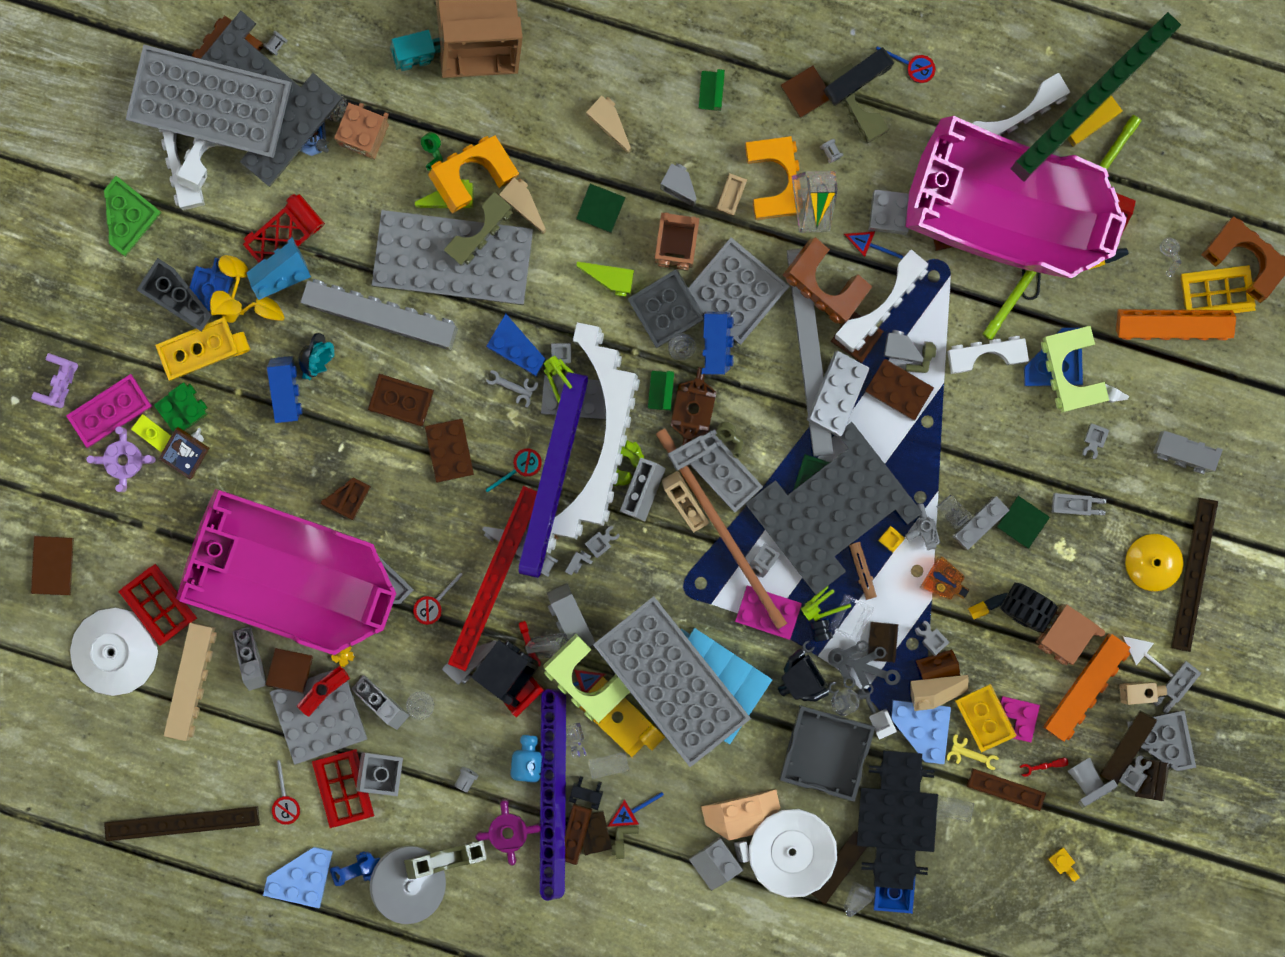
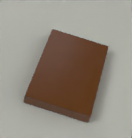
(400, 400)
(52, 565)

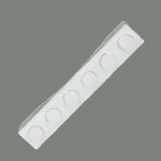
(1049, 92)
(184, 197)
(856, 330)

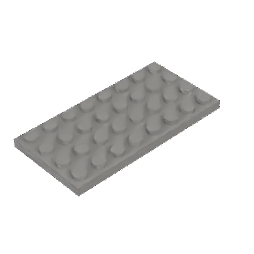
(208, 101)
(414, 258)
(672, 681)

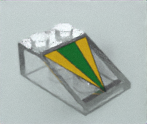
(815, 200)

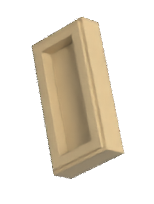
(731, 194)

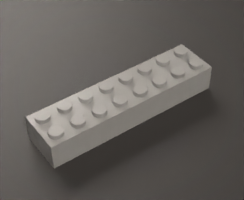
(379, 315)

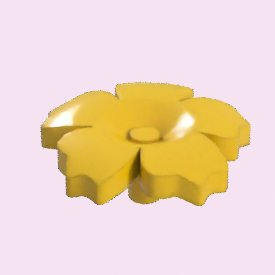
(343, 657)

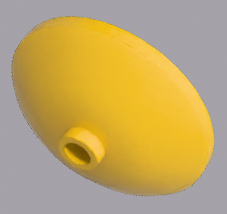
(1141, 567)

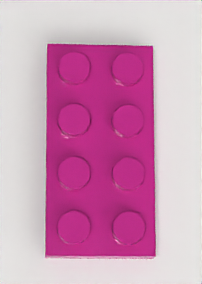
(109, 410)

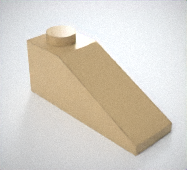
(606, 117)
(521, 200)
(685, 501)
(934, 692)

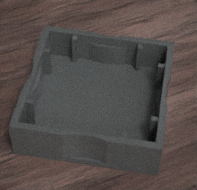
(826, 753)

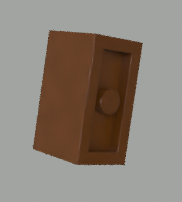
(939, 666)

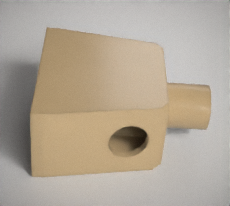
(1134, 692)

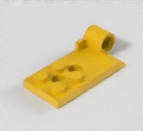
(216, 345)
(633, 730)

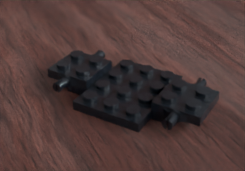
(897, 820)

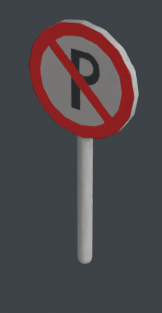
(428, 609)
(285, 809)

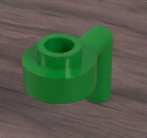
(431, 144)

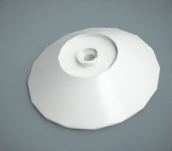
(133, 652)
(798, 873)

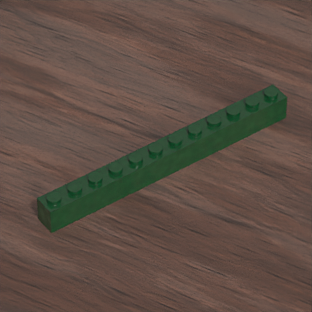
(1095, 97)

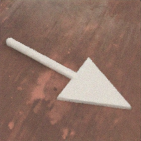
(1139, 650)

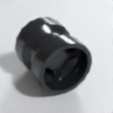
(821, 630)

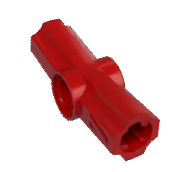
(314, 699)

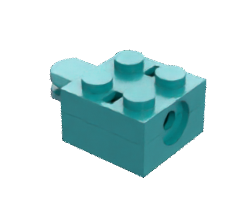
(414, 50)

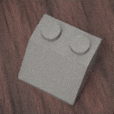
(678, 184)
(716, 864)

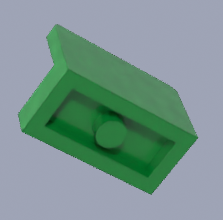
(711, 90)
(661, 390)

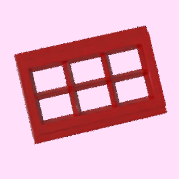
(144, 616)
(325, 791)

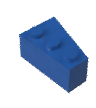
(717, 342)
(515, 347)
(283, 389)

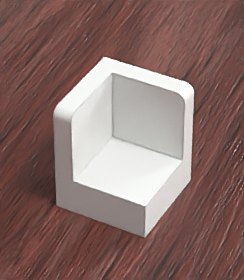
(882, 723)

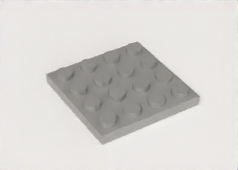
(738, 285)
(328, 728)

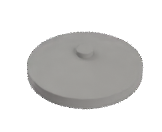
(404, 898)

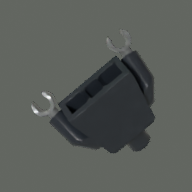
(803, 678)

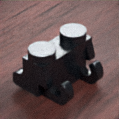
(586, 794)

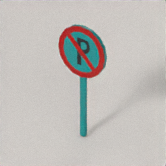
(526, 463)

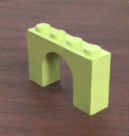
(1071, 396)
(596, 703)

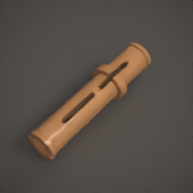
(869, 593)

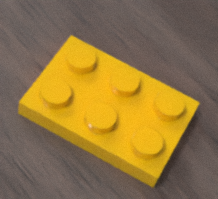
(986, 718)

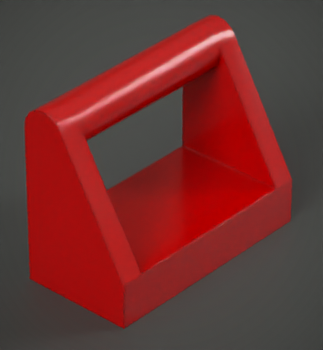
(526, 696)

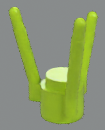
(554, 367)
(811, 608)

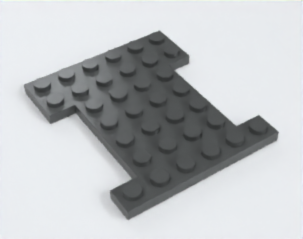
(305, 108)
(832, 509)

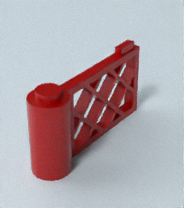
(299, 213)

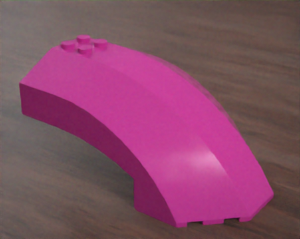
(973, 201)
(286, 575)

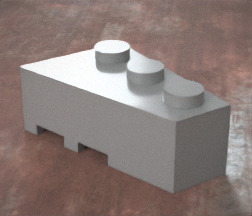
(1187, 452)
(569, 615)

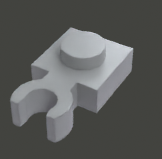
(563, 352)
(1096, 438)
(600, 543)
(934, 640)
(1134, 776)

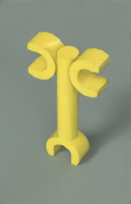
(958, 749)

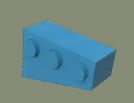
(278, 271)

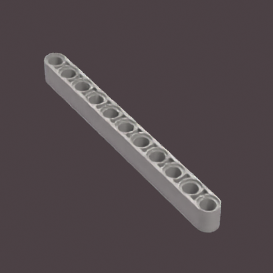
(810, 360)

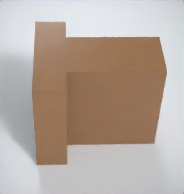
(479, 37)

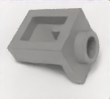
(764, 560)
(575, 564)

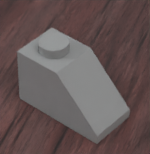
(901, 348)

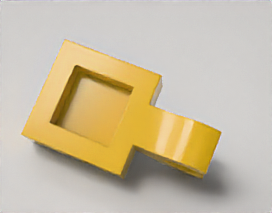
(1062, 863)

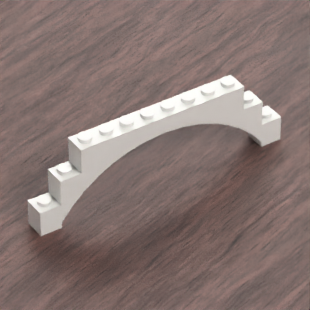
(618, 392)

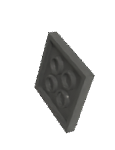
(666, 308)

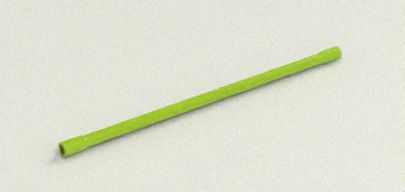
(995, 324)

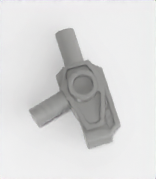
(926, 528)

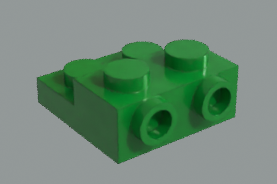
(181, 407)

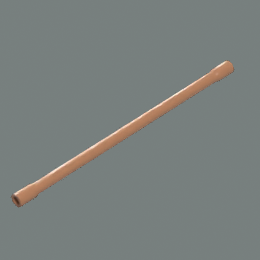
(773, 612)

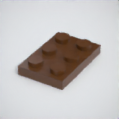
(899, 389)
(449, 450)

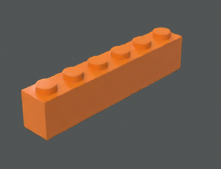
(1175, 324)
(1086, 687)

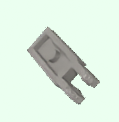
(692, 451)
(1075, 504)
(1179, 685)

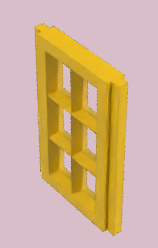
(1219, 274)

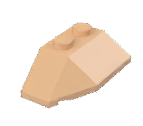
(741, 815)

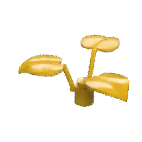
(230, 308)

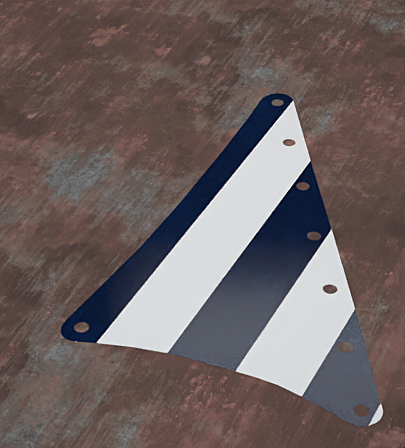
(914, 460)

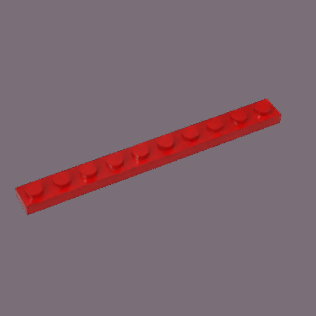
(493, 579)

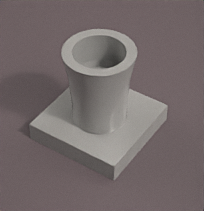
(1090, 782)

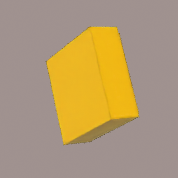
(891, 539)

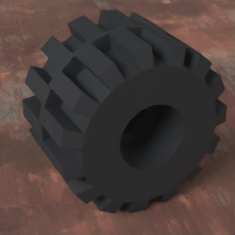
(1028, 607)

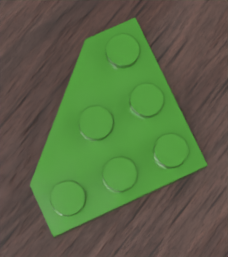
(127, 215)

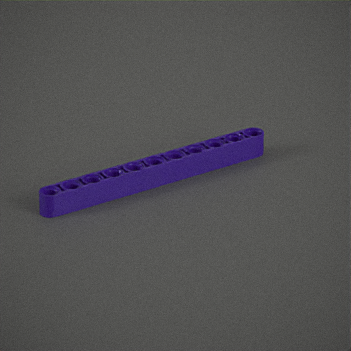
(553, 475)
(556, 785)

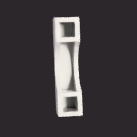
(192, 172)
(1011, 351)

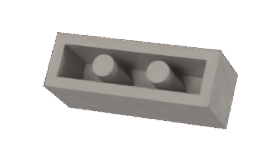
(642, 489)
(980, 523)

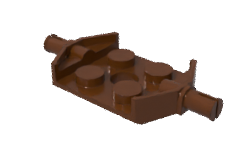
(696, 424)

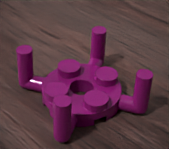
(512, 821)

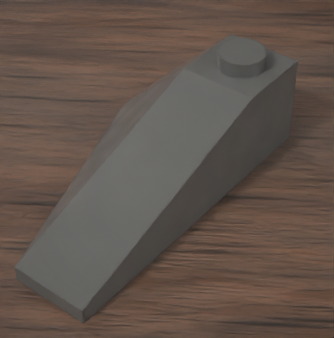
(170, 291)

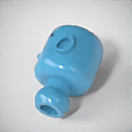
(527, 761)

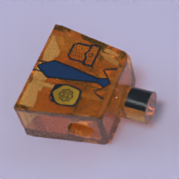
(944, 580)

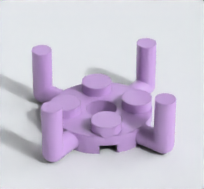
(59, 382)
(111, 457)

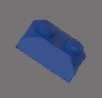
(894, 899)

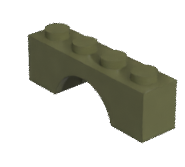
(869, 124)
(495, 211)
(445, 859)

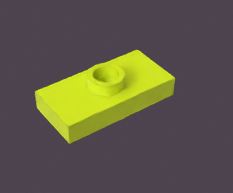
(151, 432)

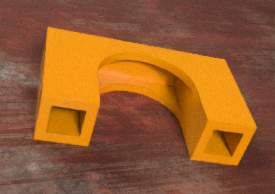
(781, 152)
(486, 153)

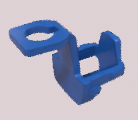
(364, 867)

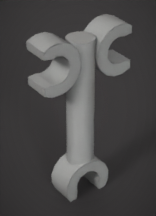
(525, 392)

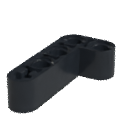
(858, 76)

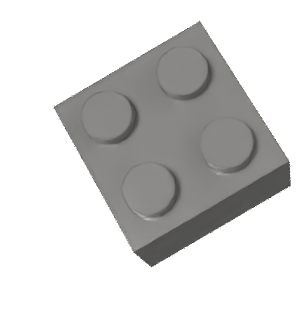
(889, 212)
(379, 774)

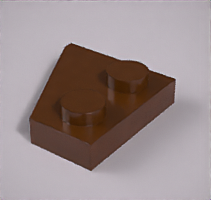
(348, 498)

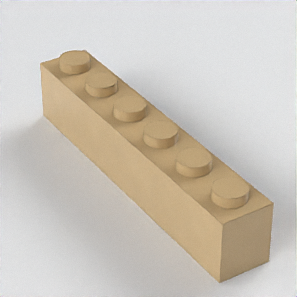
(189, 682)

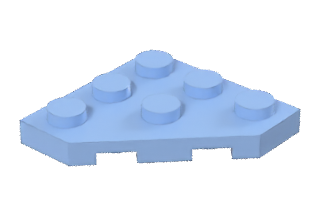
(923, 729)
(301, 879)

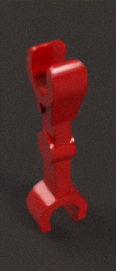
(524, 630)
(1061, 762)

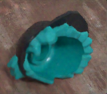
(315, 356)

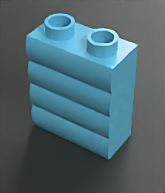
(739, 677)

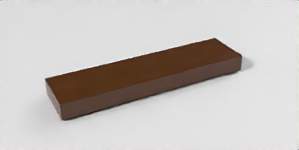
(1006, 789)

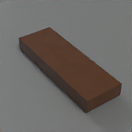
(576, 832)

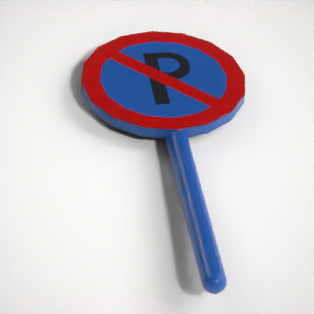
(920, 68)

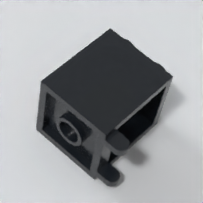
(505, 672)

